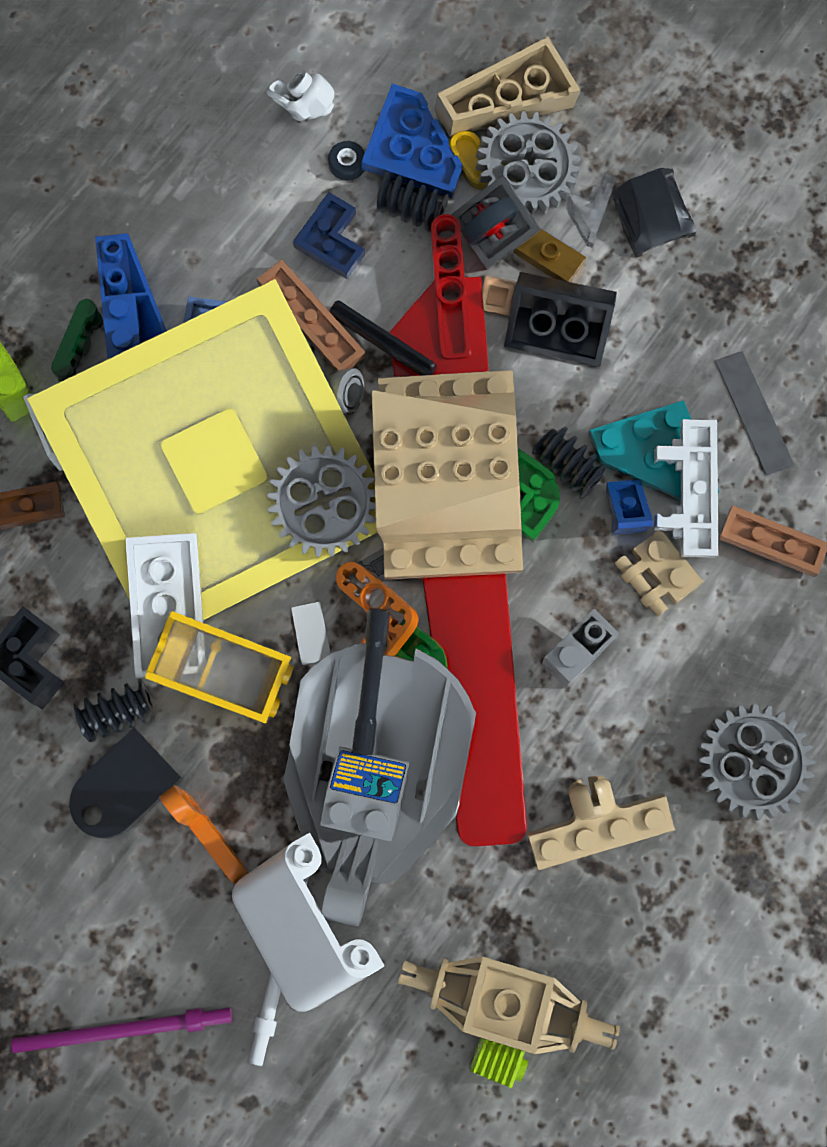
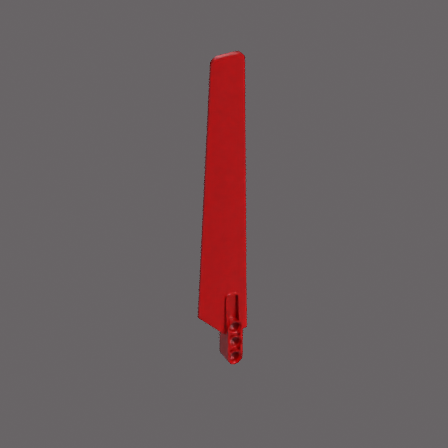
(471, 611)

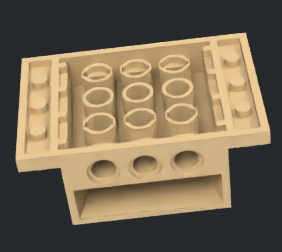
(447, 475)

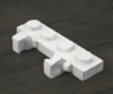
(698, 515)

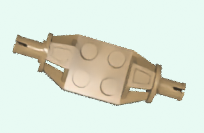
(509, 1005)

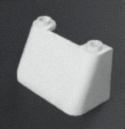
(294, 932)

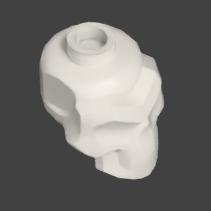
(304, 95)

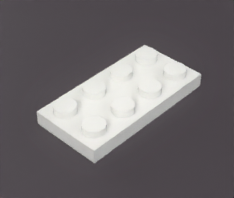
(161, 580)

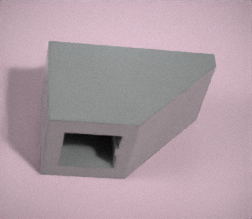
(579, 648)

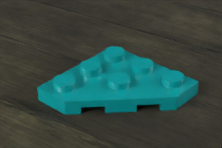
(631, 443)

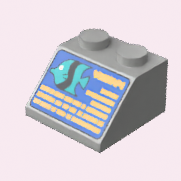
(364, 794)

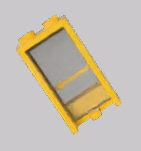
(219, 667)

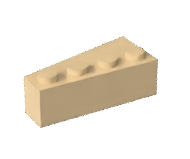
(522, 82)

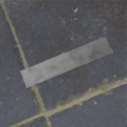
(754, 413)

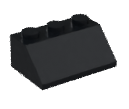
(560, 319)

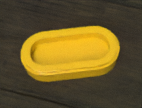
(465, 146)

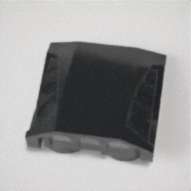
(652, 210)

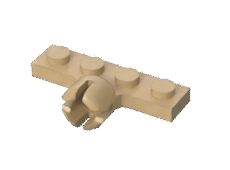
(598, 824)

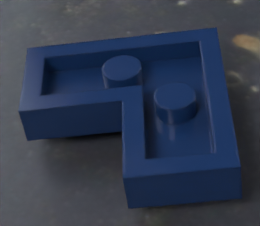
(323, 239)

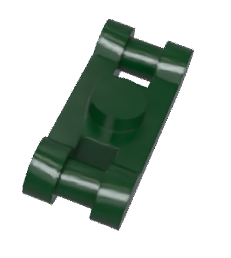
(76, 339)

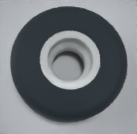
(342, 170)

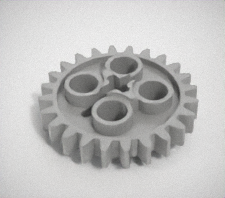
(530, 160)
(309, 472)
(769, 733)

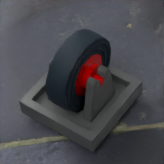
(496, 222)

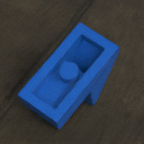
(628, 507)

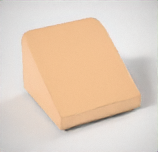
(498, 294)

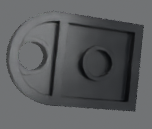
(123, 785)

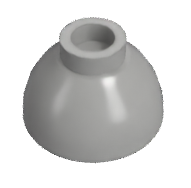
(347, 388)

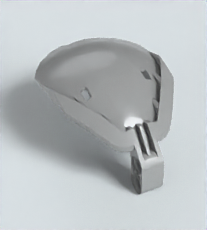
(420, 720)

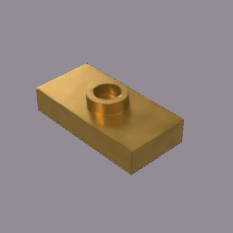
(551, 256)

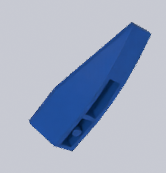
(126, 298)

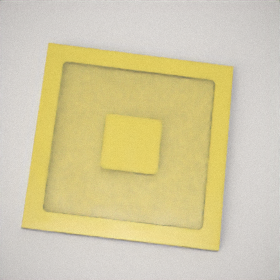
(194, 434)

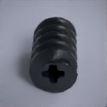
(408, 202)
(570, 460)
(114, 711)

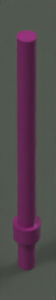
(192, 1020)

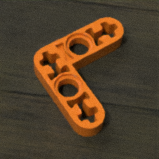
(396, 633)
(189, 813)

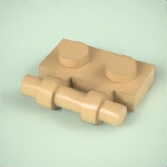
(665, 566)

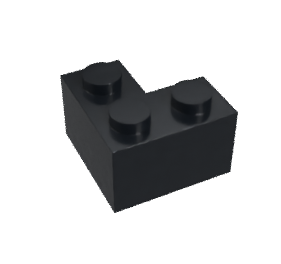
(21, 648)

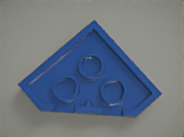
(412, 144)

